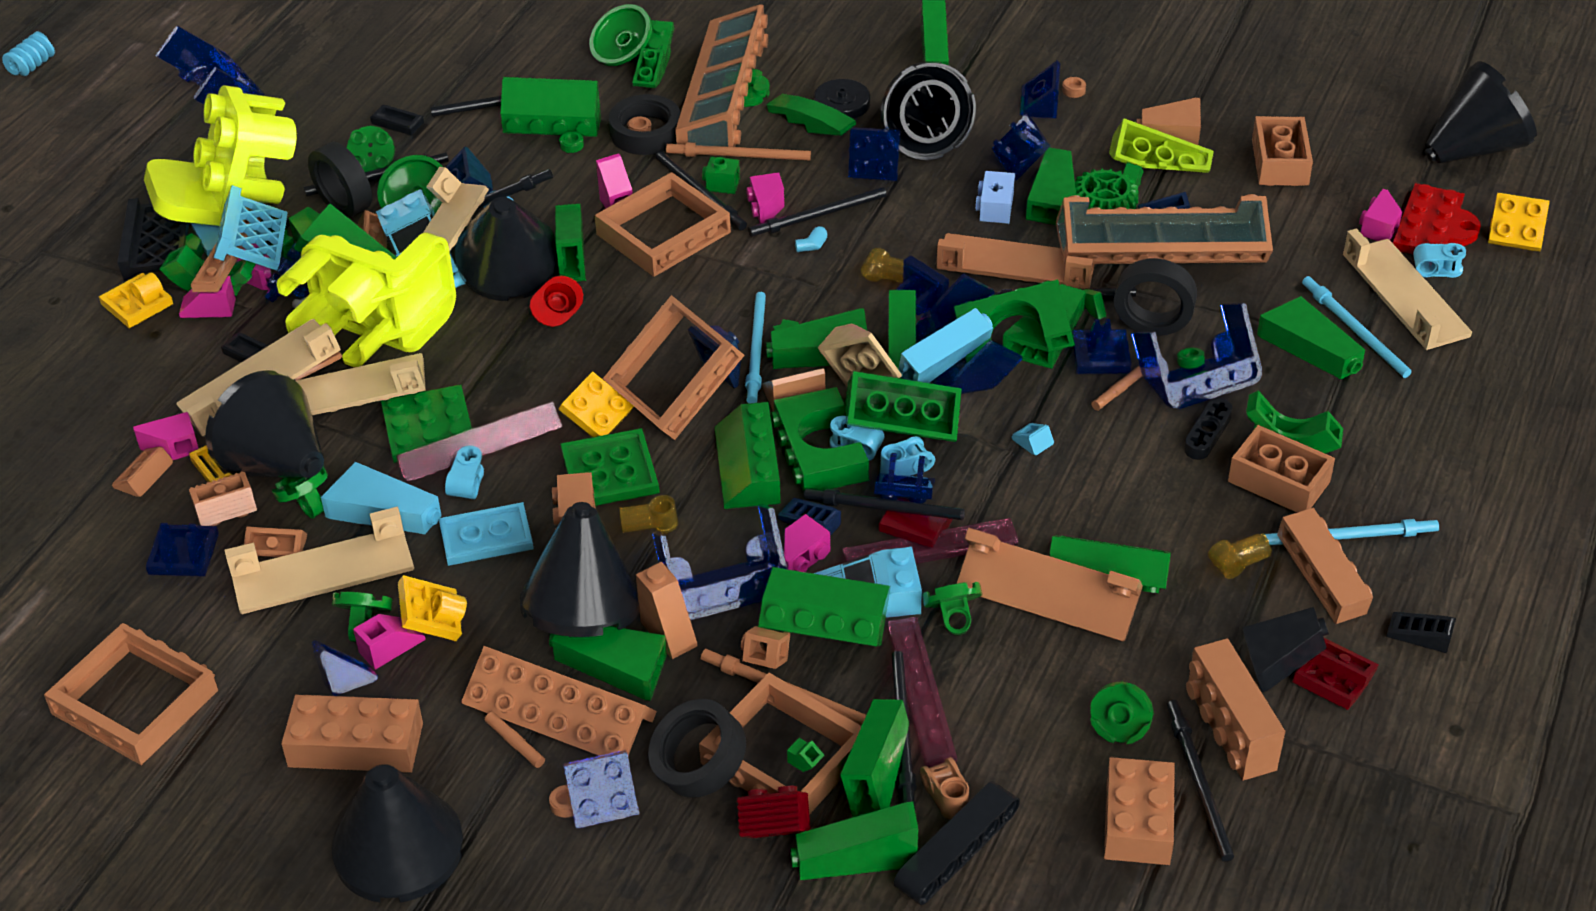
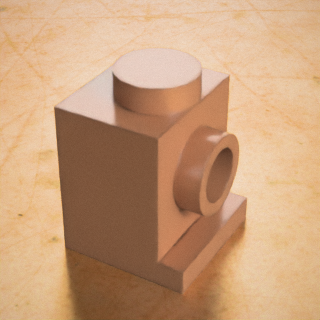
(757, 653)

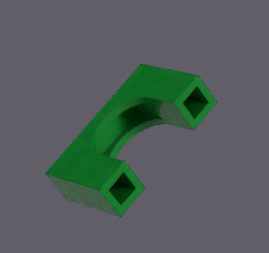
(1041, 302)
(815, 466)

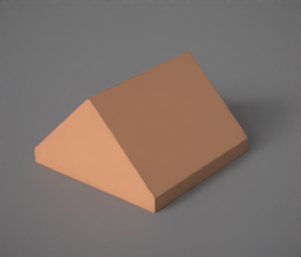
(794, 385)

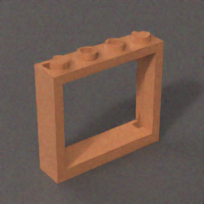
(657, 260)
(698, 389)
(65, 693)
(807, 711)

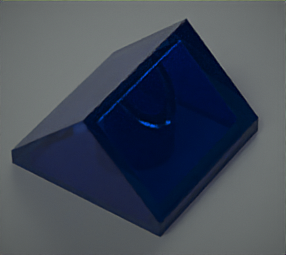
(1041, 93)
(341, 671)

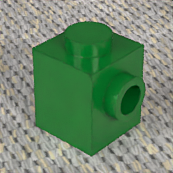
(722, 175)

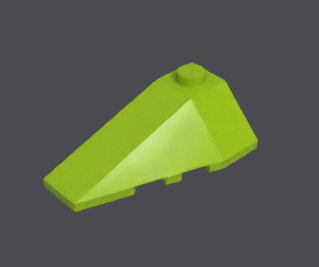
(1157, 150)

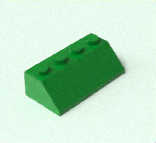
(550, 106)
(903, 406)
(748, 457)
(1141, 563)
(825, 606)

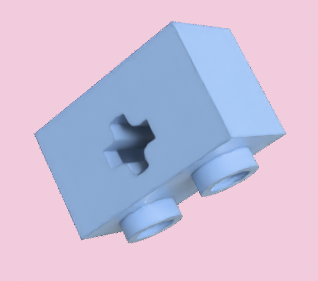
(995, 197)

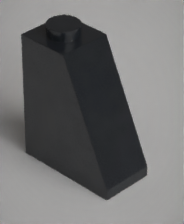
(1284, 645)

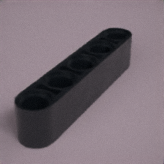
(956, 843)

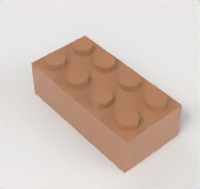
(1235, 709)
(352, 733)

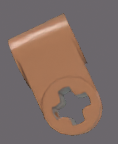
(946, 787)

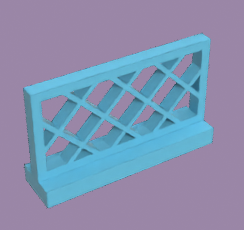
(233, 224)

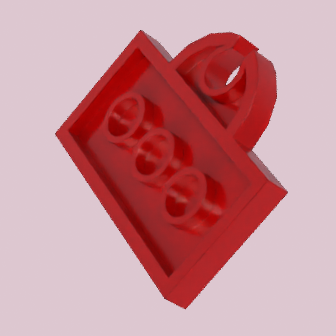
(1435, 218)

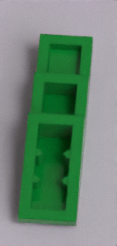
(815, 115)

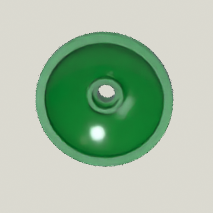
(620, 35)
(407, 177)

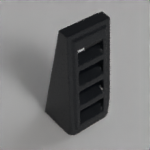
(1436, 637)

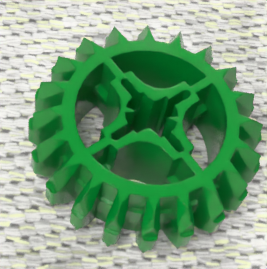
(1107, 189)

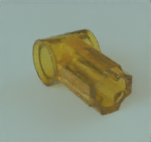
(881, 265)
(659, 514)
(1234, 557)

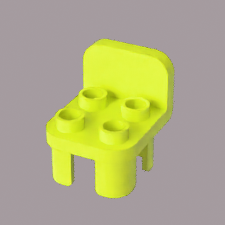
(233, 154)
(373, 294)

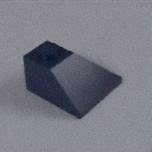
(469, 169)
(706, 347)

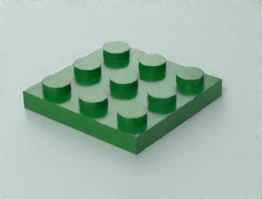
(424, 418)
(618, 465)

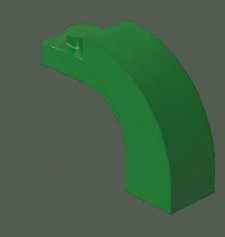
(183, 265)
(1317, 432)

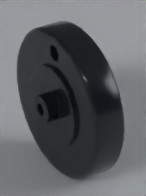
(845, 96)

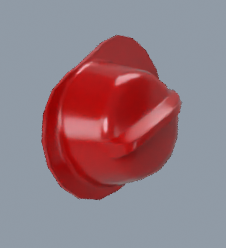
(556, 301)

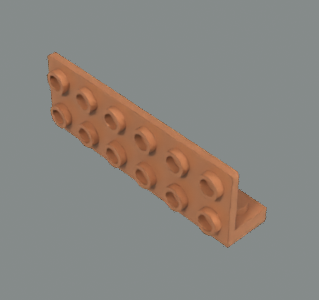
(1012, 260)
(1050, 586)
(554, 704)

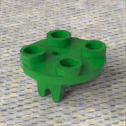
(382, 149)

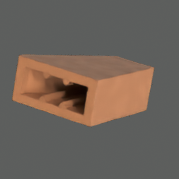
(1176, 119)
(664, 609)

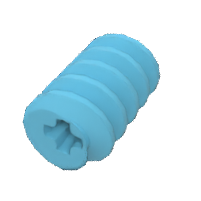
(28, 54)

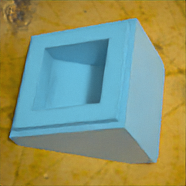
(1034, 438)

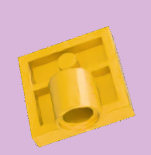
(1518, 222)
(136, 299)
(596, 406)
(431, 608)

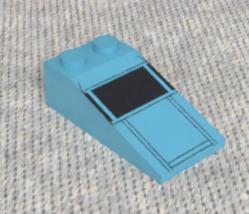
(406, 221)
(890, 568)

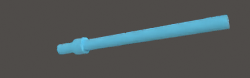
(1324, 297)
(753, 379)
(1407, 528)

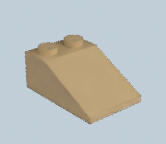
(856, 349)

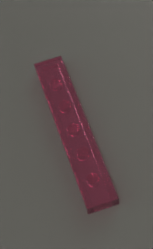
(487, 438)
(948, 545)
(922, 693)

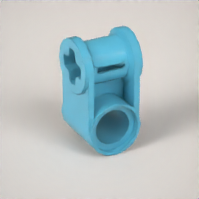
(1437, 259)
(870, 438)
(907, 456)
(465, 473)

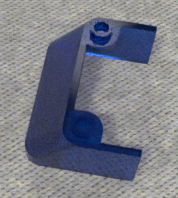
(204, 65)
(990, 363)
(1232, 367)
(731, 585)

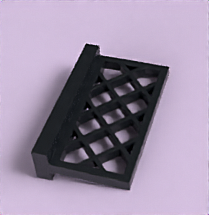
(135, 238)

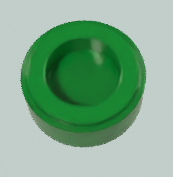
(571, 142)
(1191, 358)

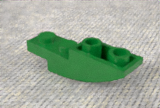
(655, 56)

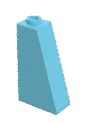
(945, 347)
(370, 491)

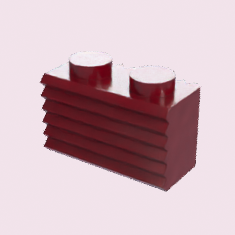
(773, 813)

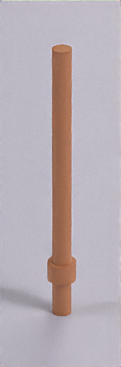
(692, 150)
(732, 666)

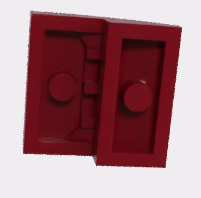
(913, 527)
(1336, 674)

